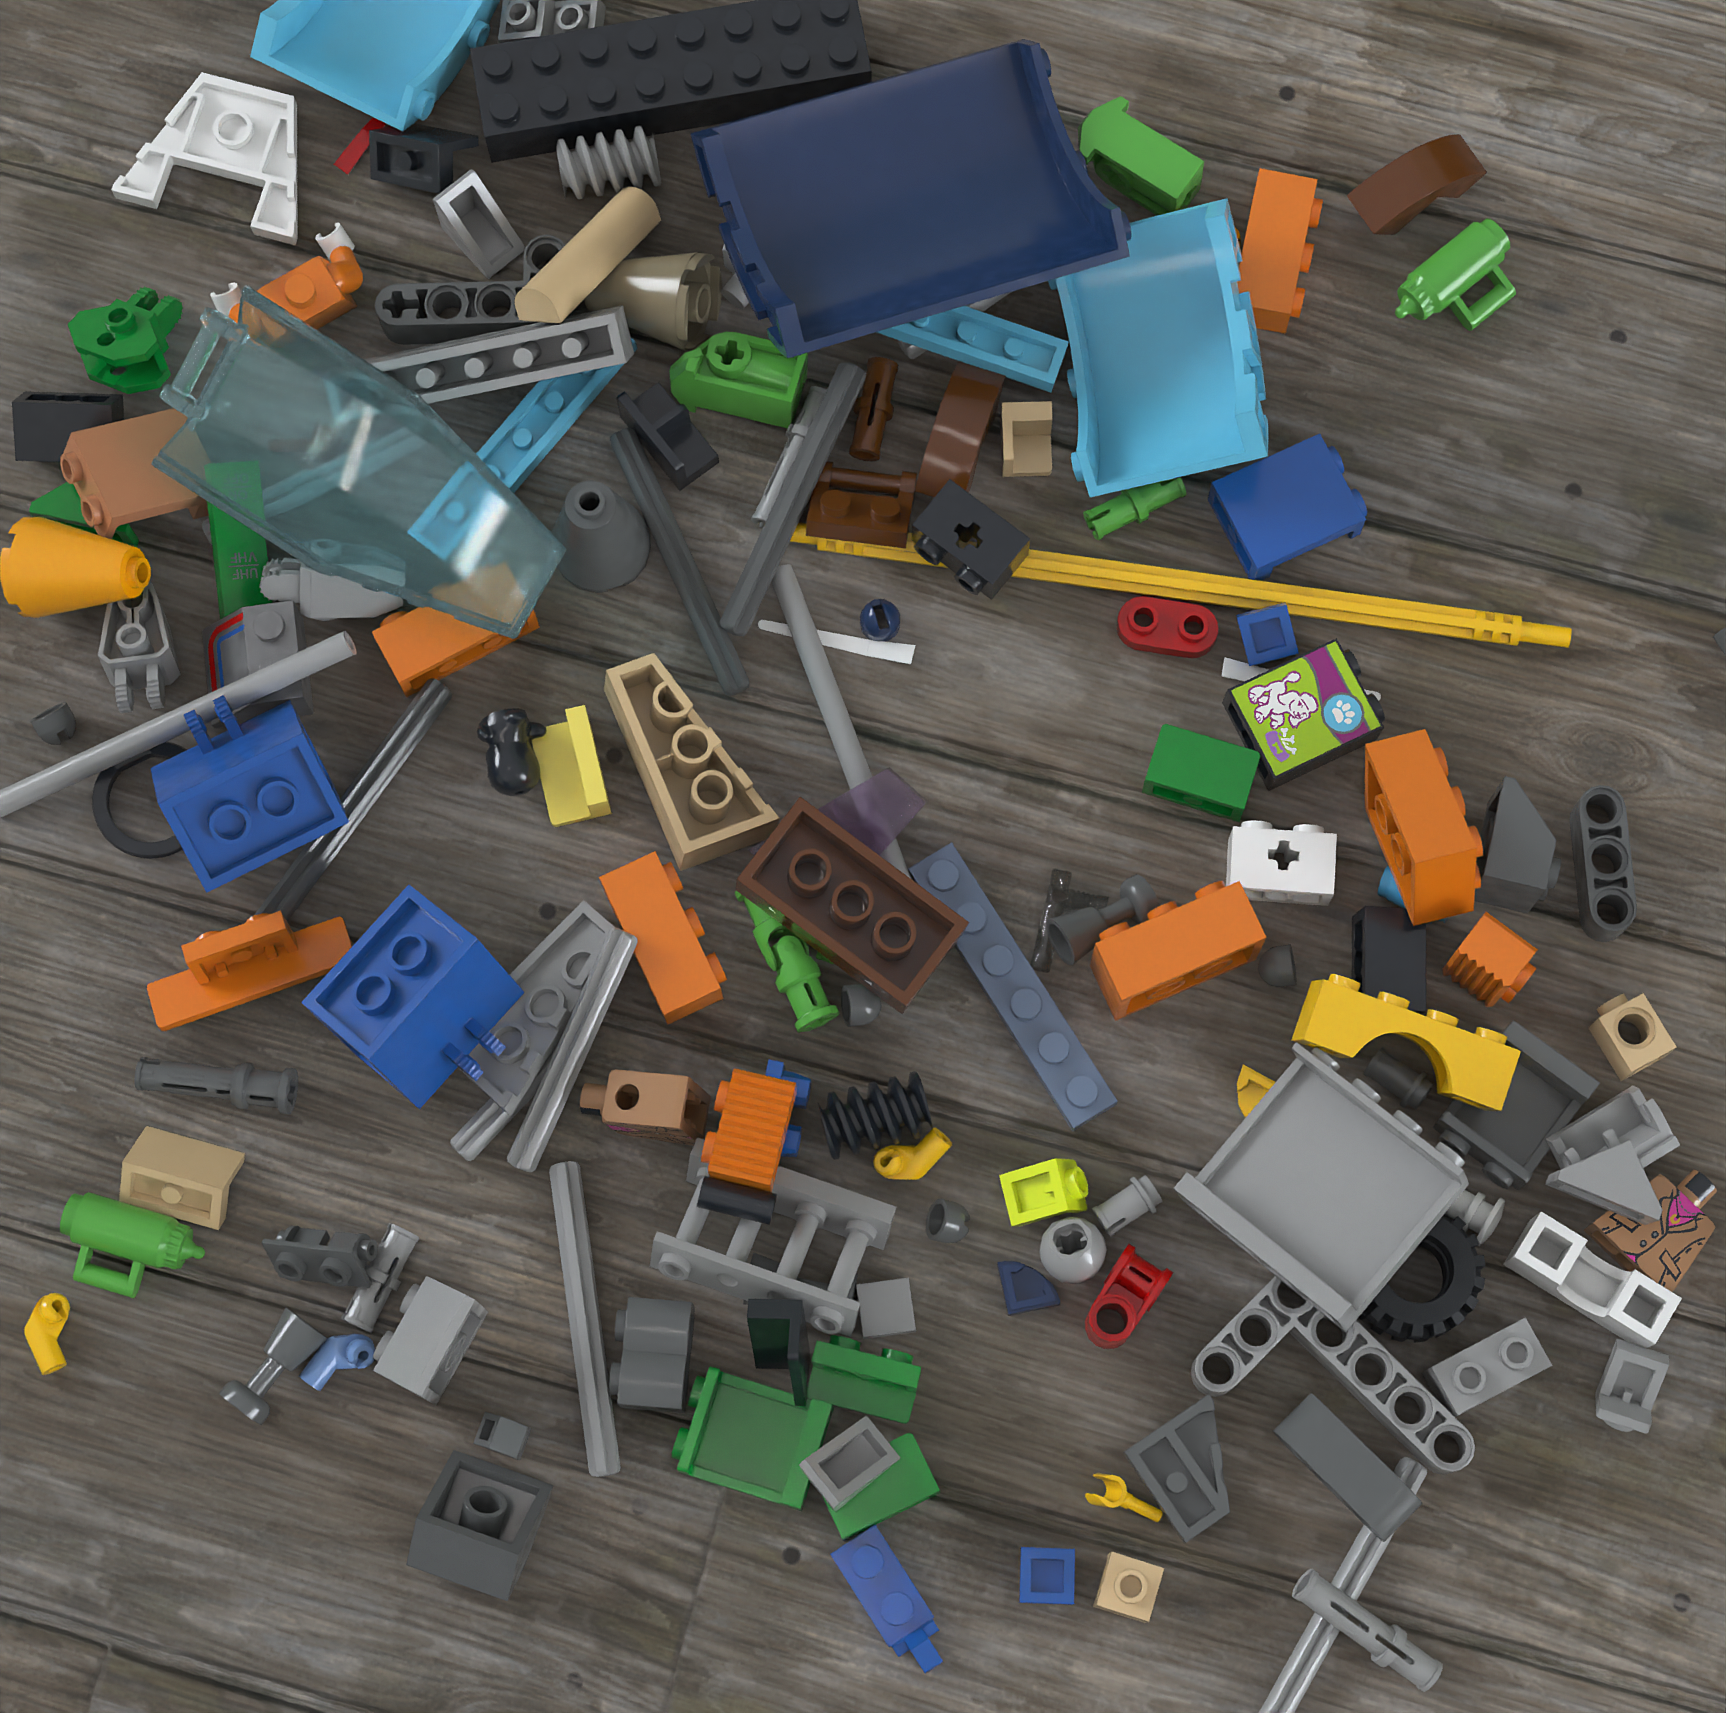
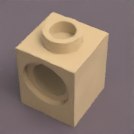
(1625, 1057)
(1128, 1587)

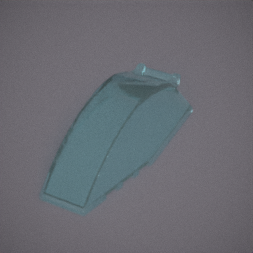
(351, 471)

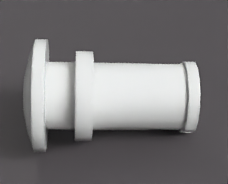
(1477, 1213)

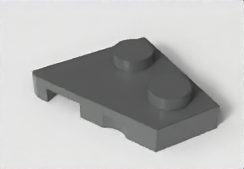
(1184, 1469)

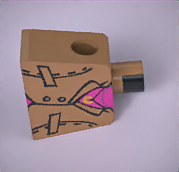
(649, 1105)
(1665, 1246)

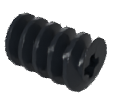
(875, 1115)

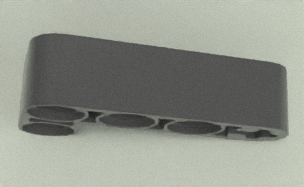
(472, 298)

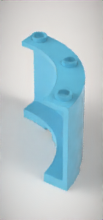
(374, 53)
(1164, 355)

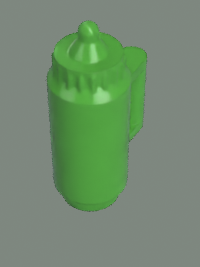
(1455, 270)
(127, 1233)

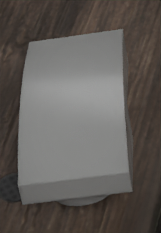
(547, 17)

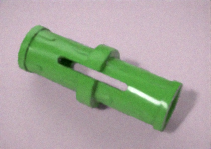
(1132, 505)

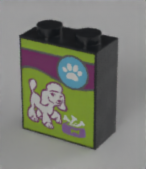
(1304, 713)

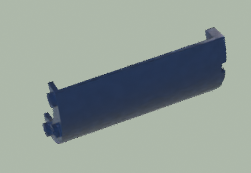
(906, 198)

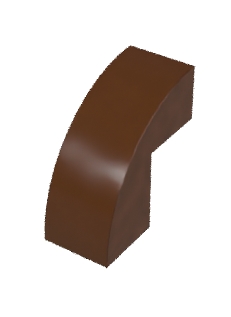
(1414, 181)
(960, 428)

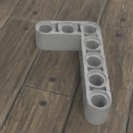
(1341, 1363)

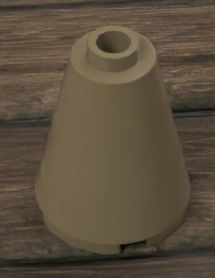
(664, 296)

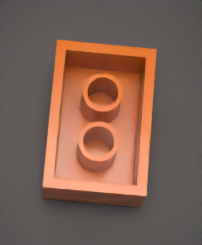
(1422, 827)
(1176, 948)

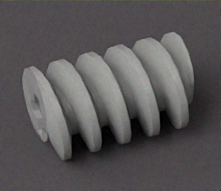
(608, 162)

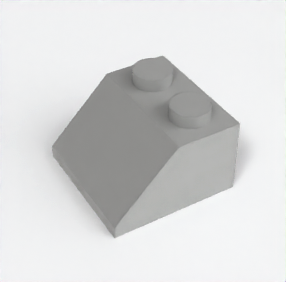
(429, 1339)

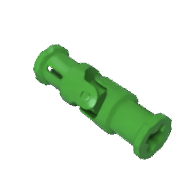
(795, 969)

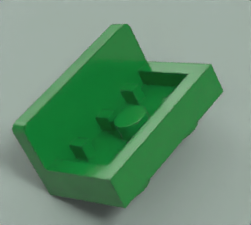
(863, 1381)

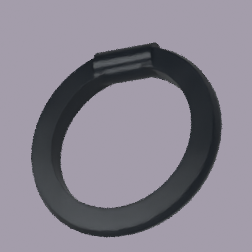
(103, 817)

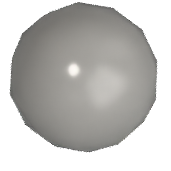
(1072, 1250)

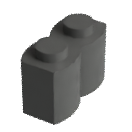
(654, 1355)

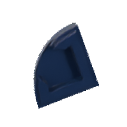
(1025, 1288)

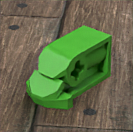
(1139, 159)
(740, 378)

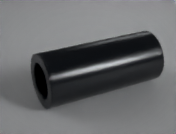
(737, 1200)

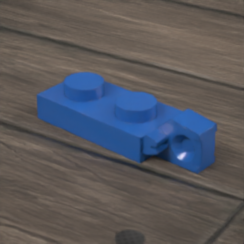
(889, 1596)

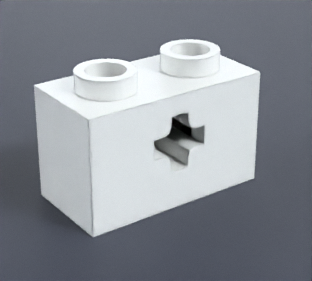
(1306, 849)

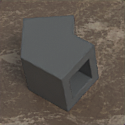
(502, 1435)

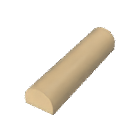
(588, 257)

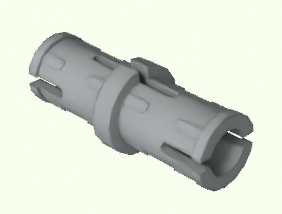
(383, 1274)

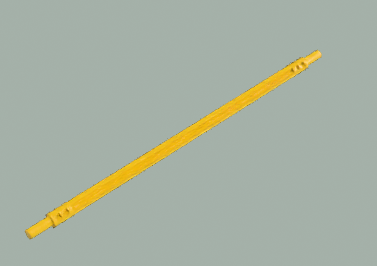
(1242, 593)

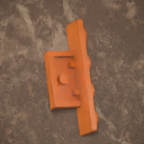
(245, 965)

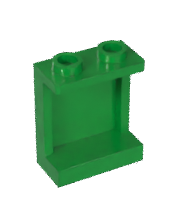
(750, 1438)

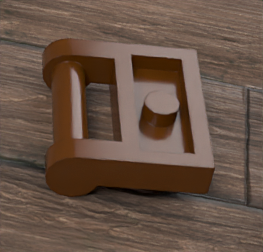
(862, 516)

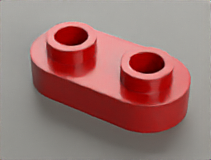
(1167, 630)

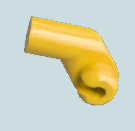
(912, 1161)
(44, 1329)

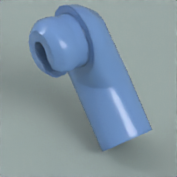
(338, 1353)

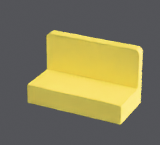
(571, 770)

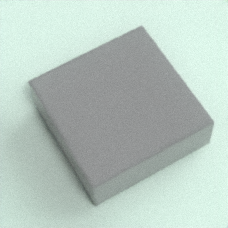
(886, 1308)

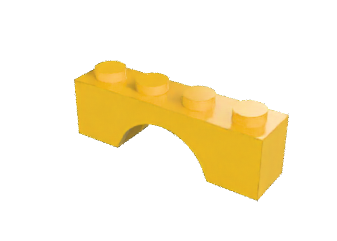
(1465, 1064)

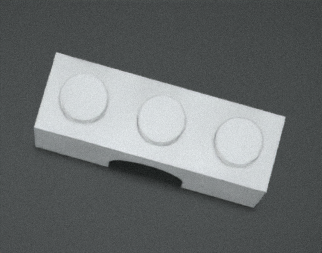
(1614, 1298)

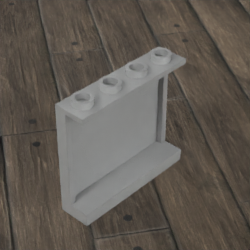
(1326, 1187)

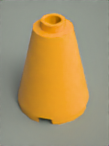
(67, 568)

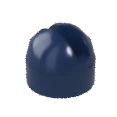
(869, 622)

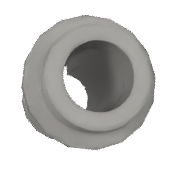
(1127, 1205)

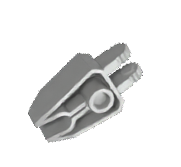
(322, 595)
(138, 650)

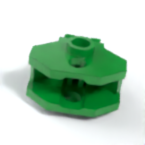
(127, 337)

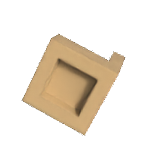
(1026, 438)

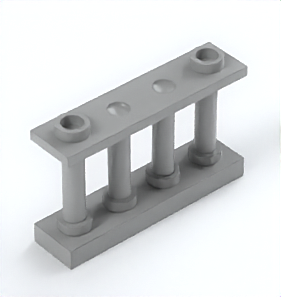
(813, 1206)

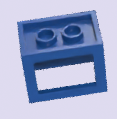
(246, 793)
(415, 997)

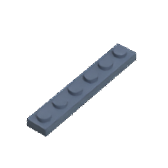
(1016, 991)

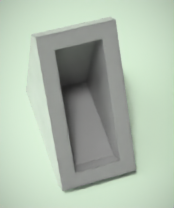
(477, 224)
(1613, 1182)
(849, 1463)

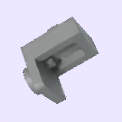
(1630, 1386)

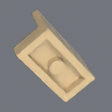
(179, 1177)

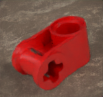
(1130, 1291)

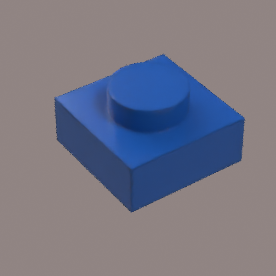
(1267, 634)
(1047, 1576)

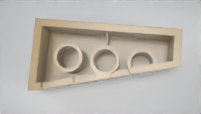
(690, 779)

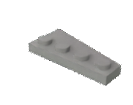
(551, 986)

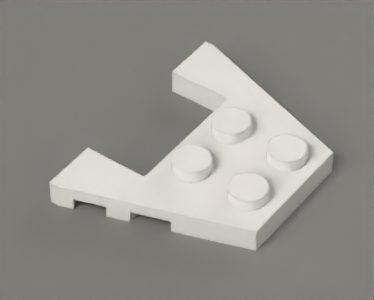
(231, 134)

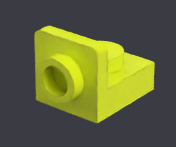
(1044, 1191)

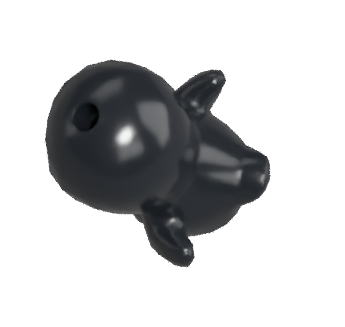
(510, 759)

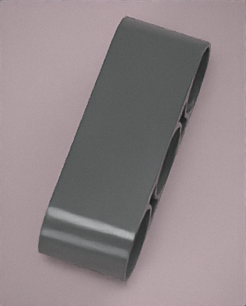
(1613, 842)
(1347, 1467)

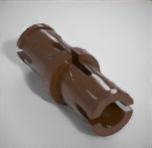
(880, 380)

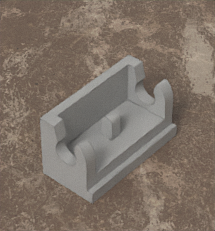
(1612, 1123)

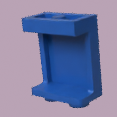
(1286, 506)

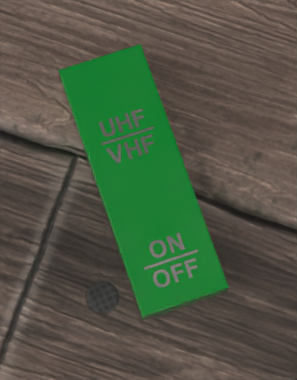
(238, 562)

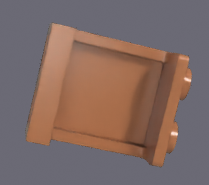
(116, 474)

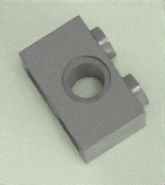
(1487, 1368)

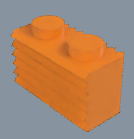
(1491, 962)
(750, 1130)

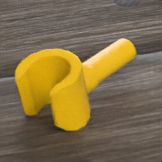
(1117, 1495)

